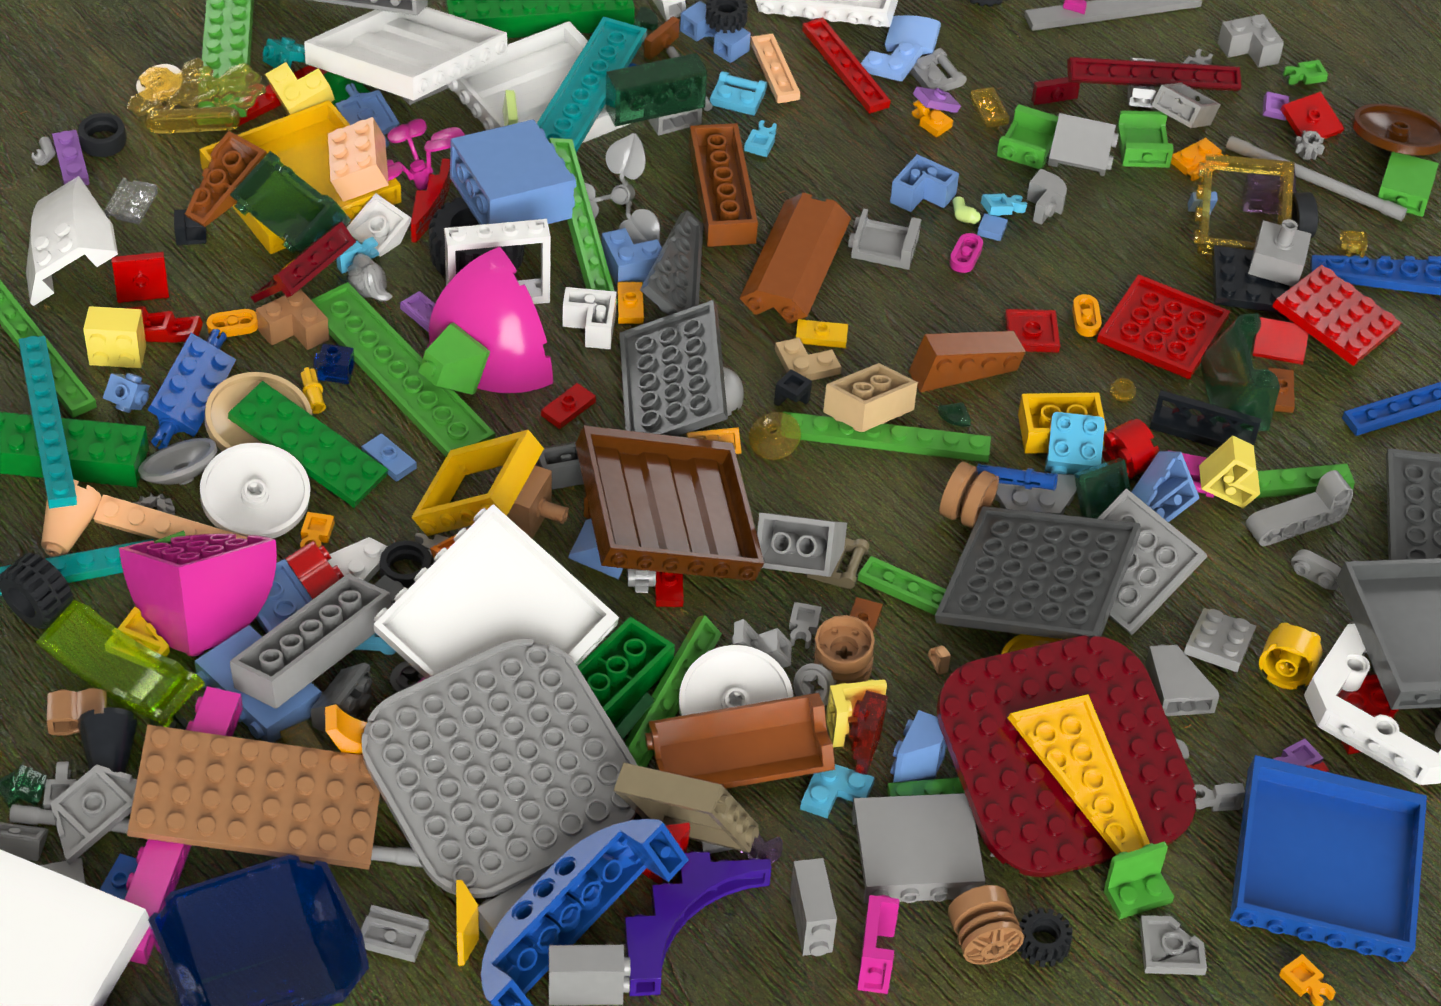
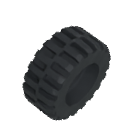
(458, 215)

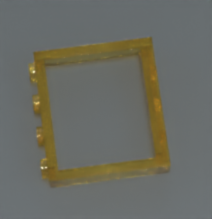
(1238, 164)

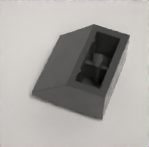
(564, 464)
(349, 691)

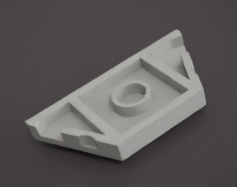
(1038, 499)
(92, 808)

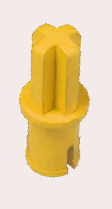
(313, 390)

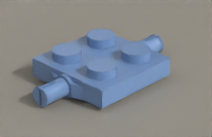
(367, 105)

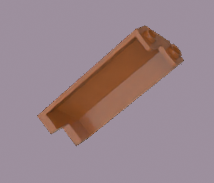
(796, 257)
(745, 742)

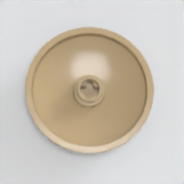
(230, 393)

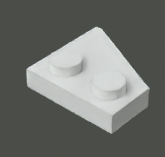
(359, 558)

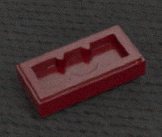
(1054, 91)

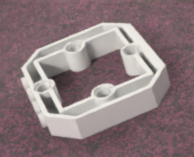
(1374, 736)

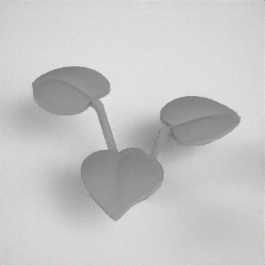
(628, 160)

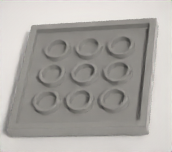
(1157, 566)

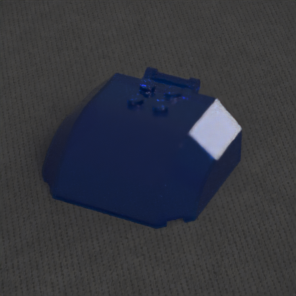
(261, 938)

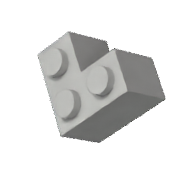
(1251, 36)

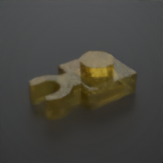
(1354, 242)

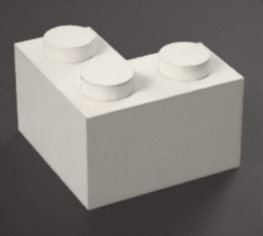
(593, 312)

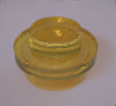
(1123, 390)

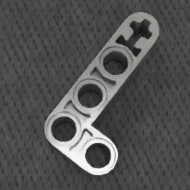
(1304, 513)

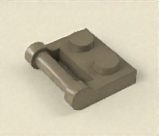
(848, 578)

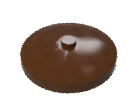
(1398, 129)

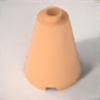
(66, 524)

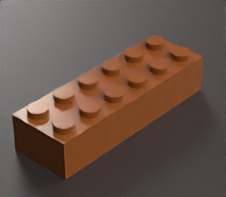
(722, 185)

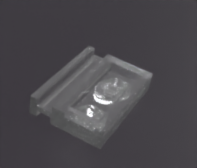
(131, 201)

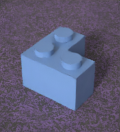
(925, 181)
(627, 260)

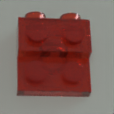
(867, 729)

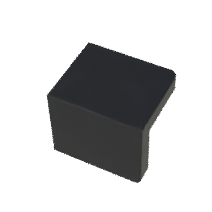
(188, 231)
(794, 387)

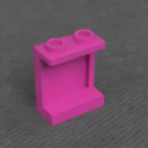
(877, 962)

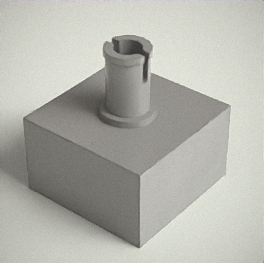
(1280, 252)

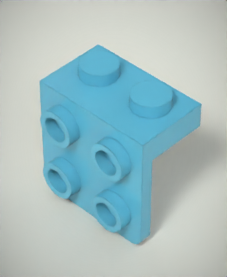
(1074, 443)

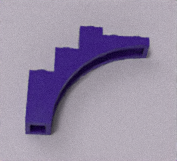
(674, 904)

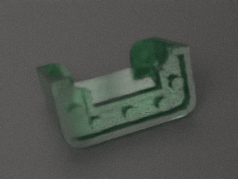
(287, 204)
(1231, 375)

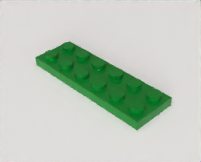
(318, 448)

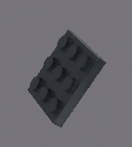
(1238, 288)

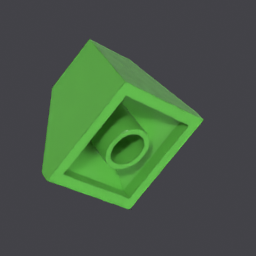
(454, 361)

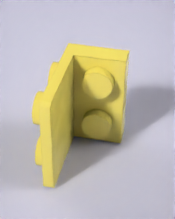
(842, 704)

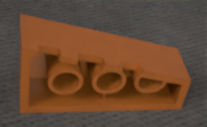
(964, 357)

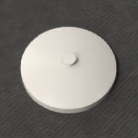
(255, 490)
(732, 678)

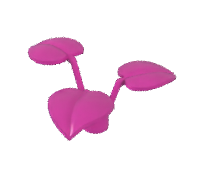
(419, 169)

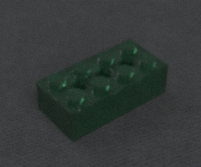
(656, 89)

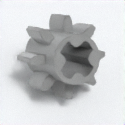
(1309, 145)
(641, 580)

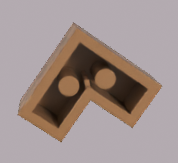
(291, 317)

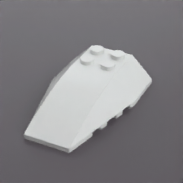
(61, 231)

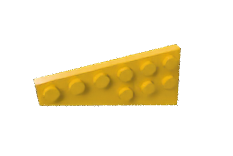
(1078, 755)

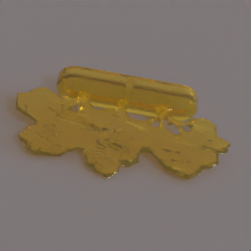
(189, 88)

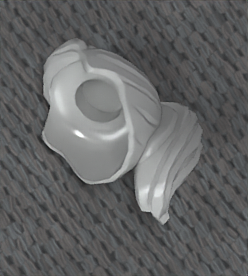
(368, 278)

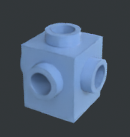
(127, 392)

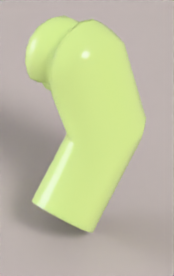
(965, 213)

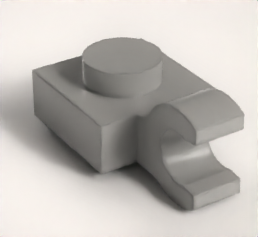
(57, 786)
(1221, 798)

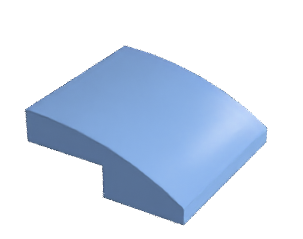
(913, 30)

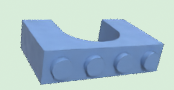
(260, 718)

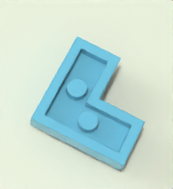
(831, 784)

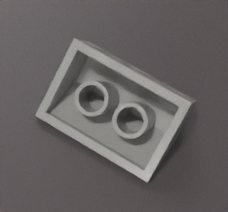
(800, 543)

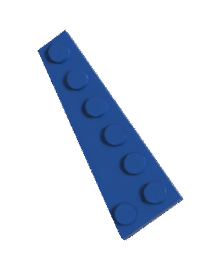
(1402, 275)

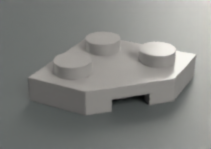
(1169, 948)

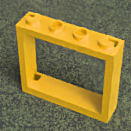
(514, 452)

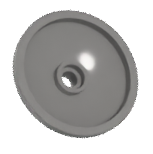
(178, 462)

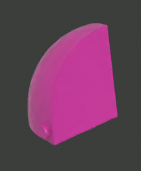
(501, 317)
(200, 586)

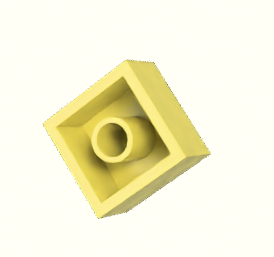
(115, 337)

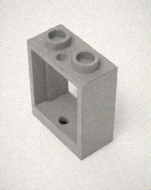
(1180, 103)

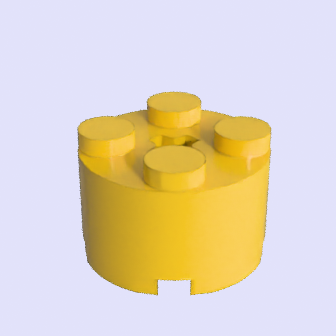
(1291, 656)

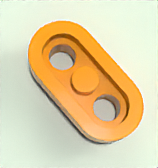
(1086, 315)
(233, 322)

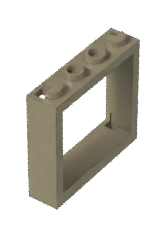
(680, 799)

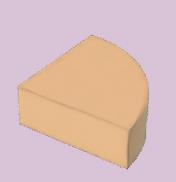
(940, 659)

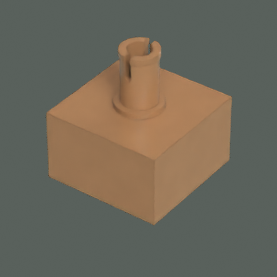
(536, 504)

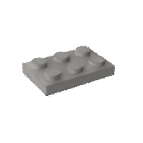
(1220, 639)

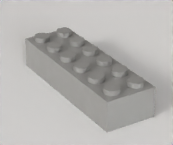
(309, 641)

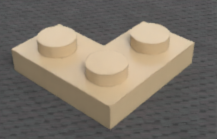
(812, 366)

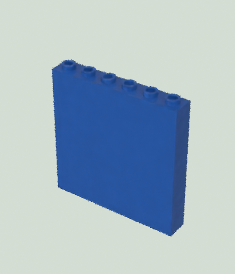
(1329, 859)

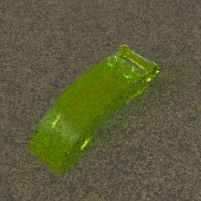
(119, 664)

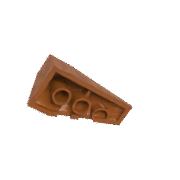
(230, 164)

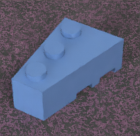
(1167, 485)

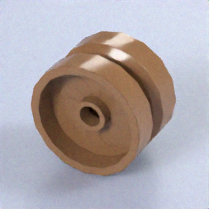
(968, 493)

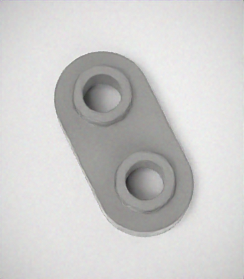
(1316, 569)

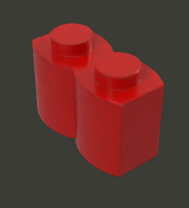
(313, 568)

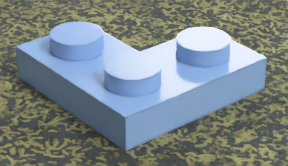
(895, 65)

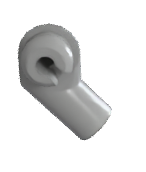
(46, 152)

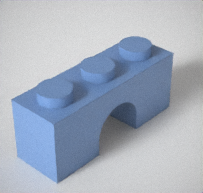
(726, 45)

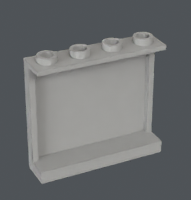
(918, 846)

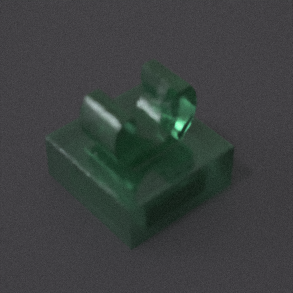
(28, 784)

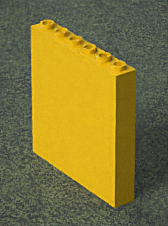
(303, 146)

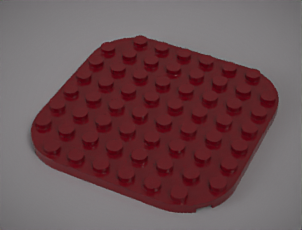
(1012, 793)

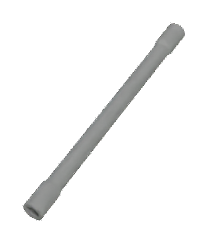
(1384, 206)

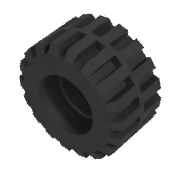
(35, 590)

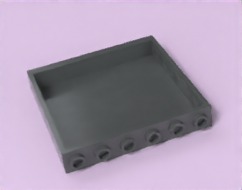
(1399, 624)

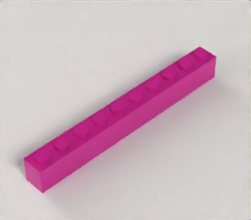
(161, 861)

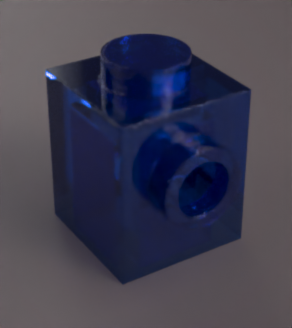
(335, 363)

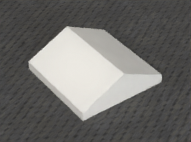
(382, 222)

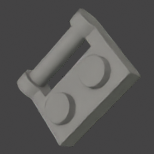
(930, 75)

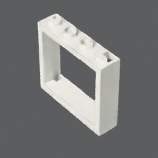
(503, 235)

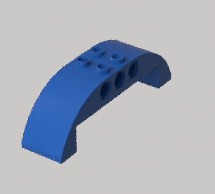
(570, 901)

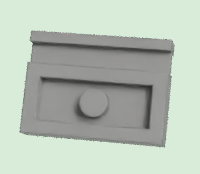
(394, 933)

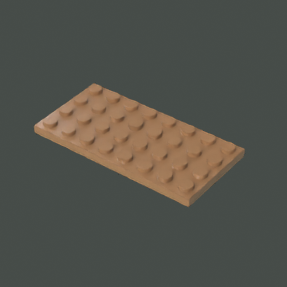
(254, 797)

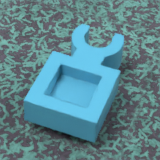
(761, 140)
(1002, 205)
(367, 248)

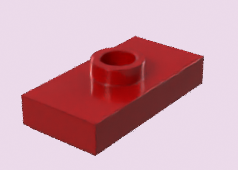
(568, 405)
(669, 589)

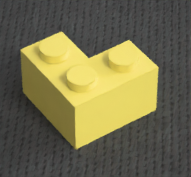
(300, 93)
(1231, 472)

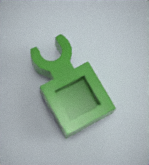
(1309, 72)

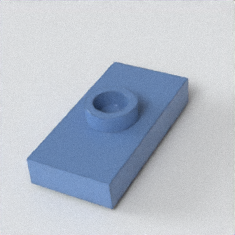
(390, 456)

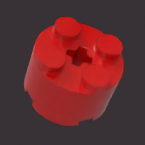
(1132, 443)

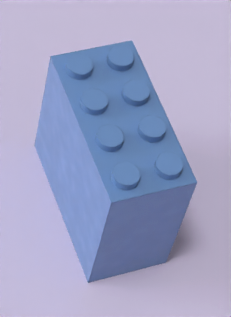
(512, 175)

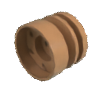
(846, 648)
(985, 924)

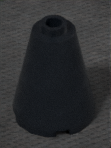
(108, 737)

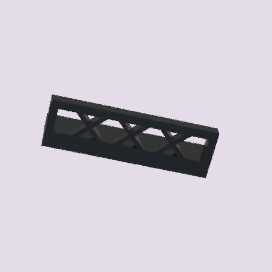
(1201, 428)

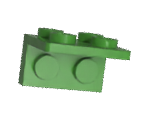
(1137, 882)

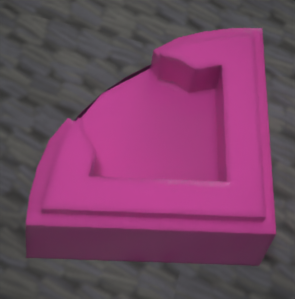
(1075, 5)

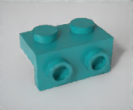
(281, 51)

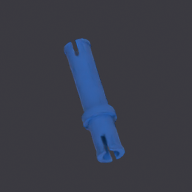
(1027, 478)

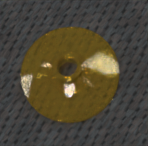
(781, 442)

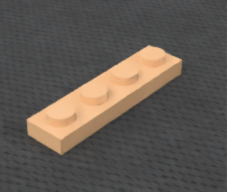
(775, 68)

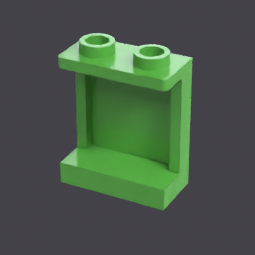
(1028, 137)
(1144, 139)
(1408, 182)

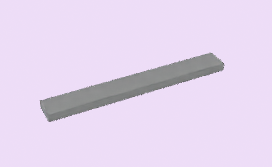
(1102, 10)

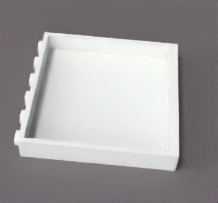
(488, 592)
(61, 937)

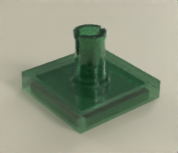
(1101, 486)

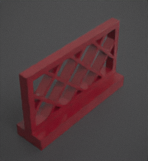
(308, 263)

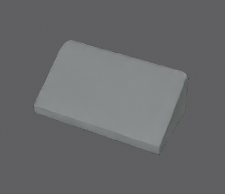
(22, 840)

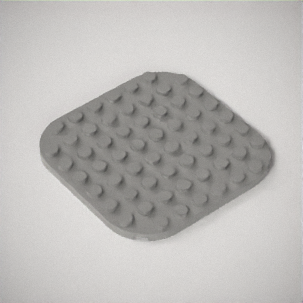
(497, 766)

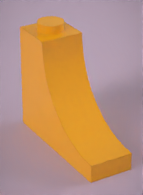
(344, 730)

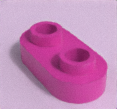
(966, 253)

